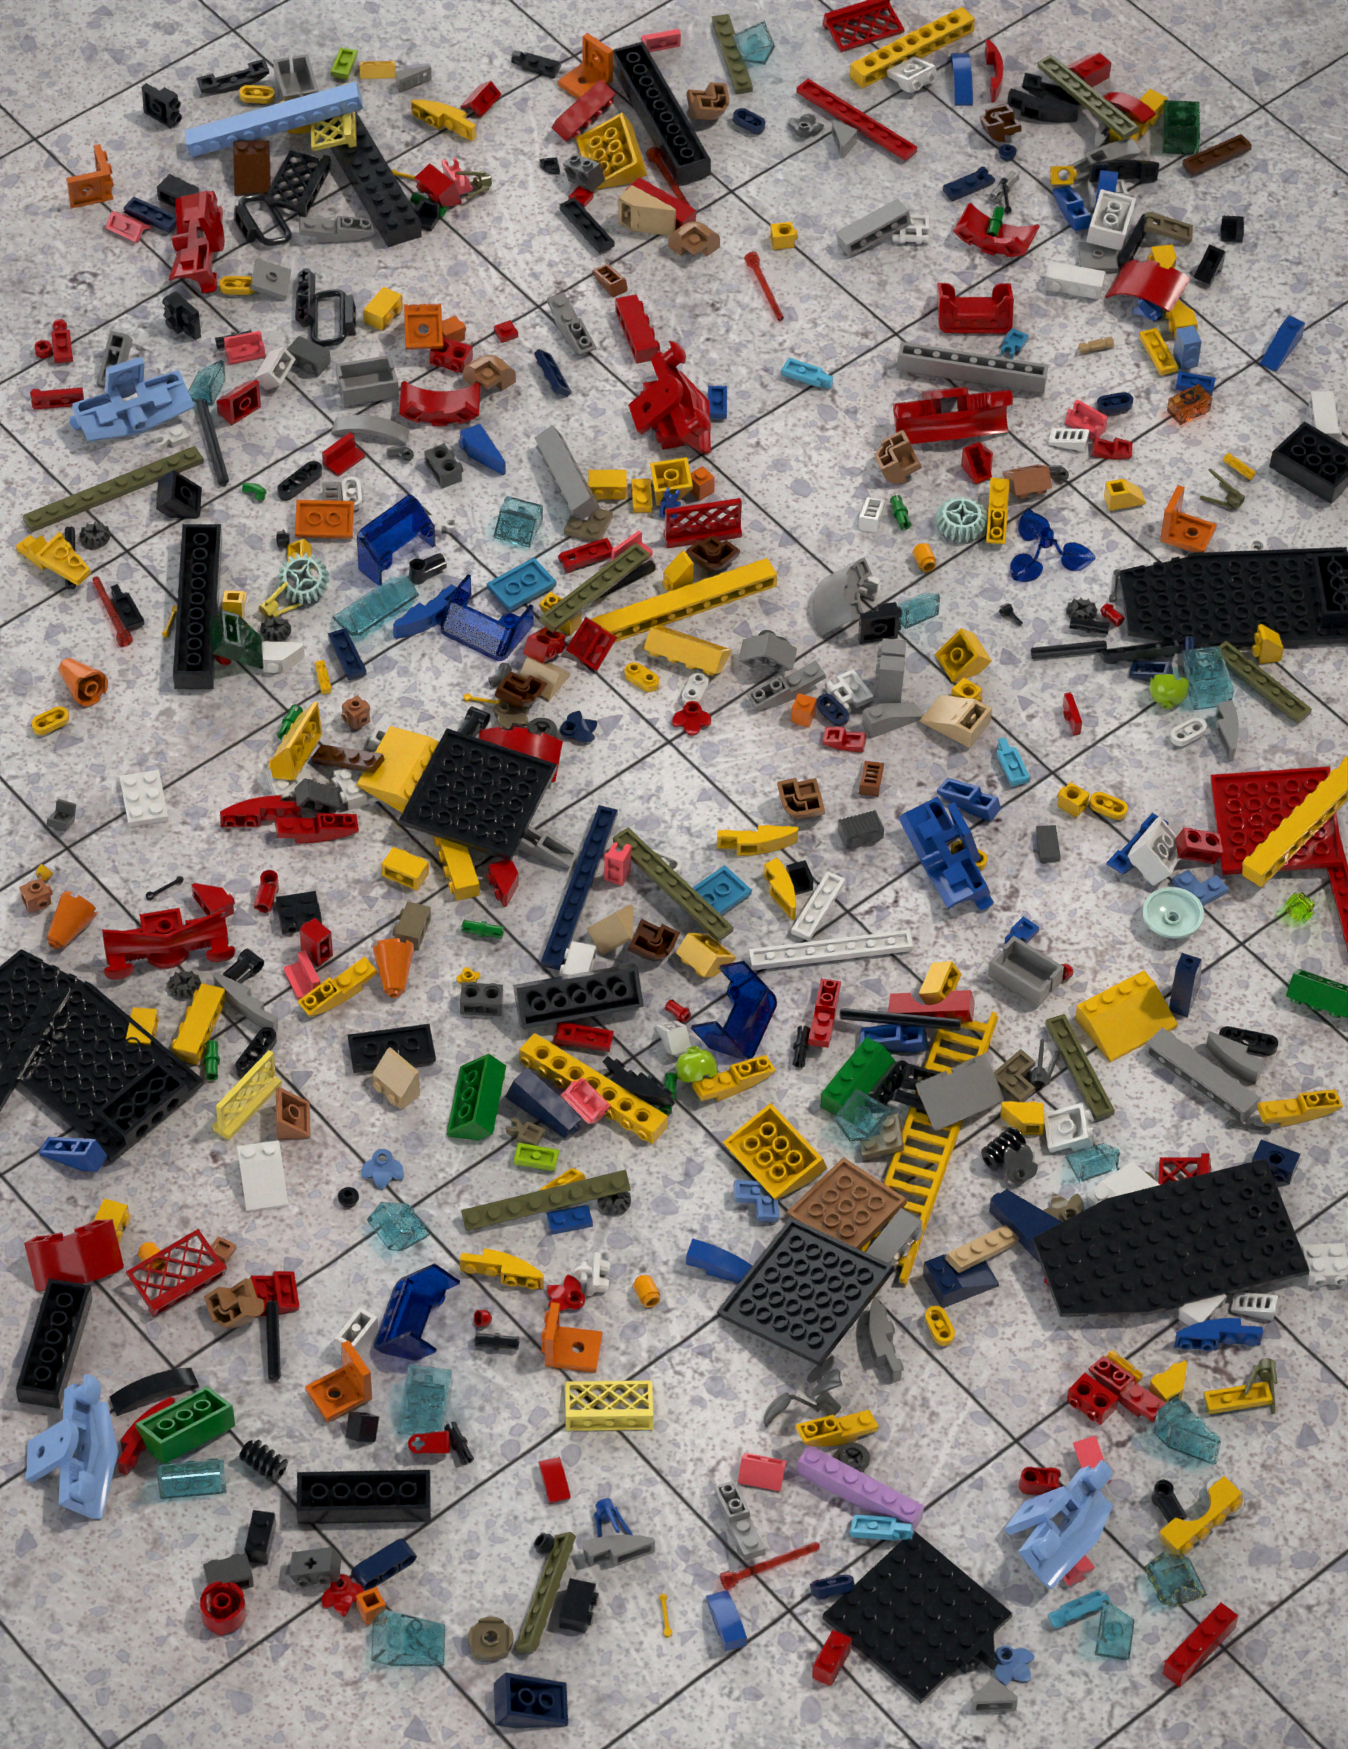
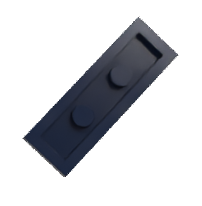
(150, 214)
(552, 373)
(347, 654)

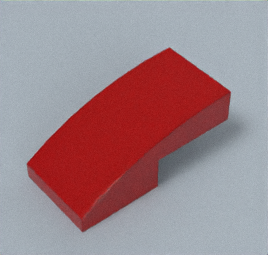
(1111, 450)
(840, 739)
(554, 1480)

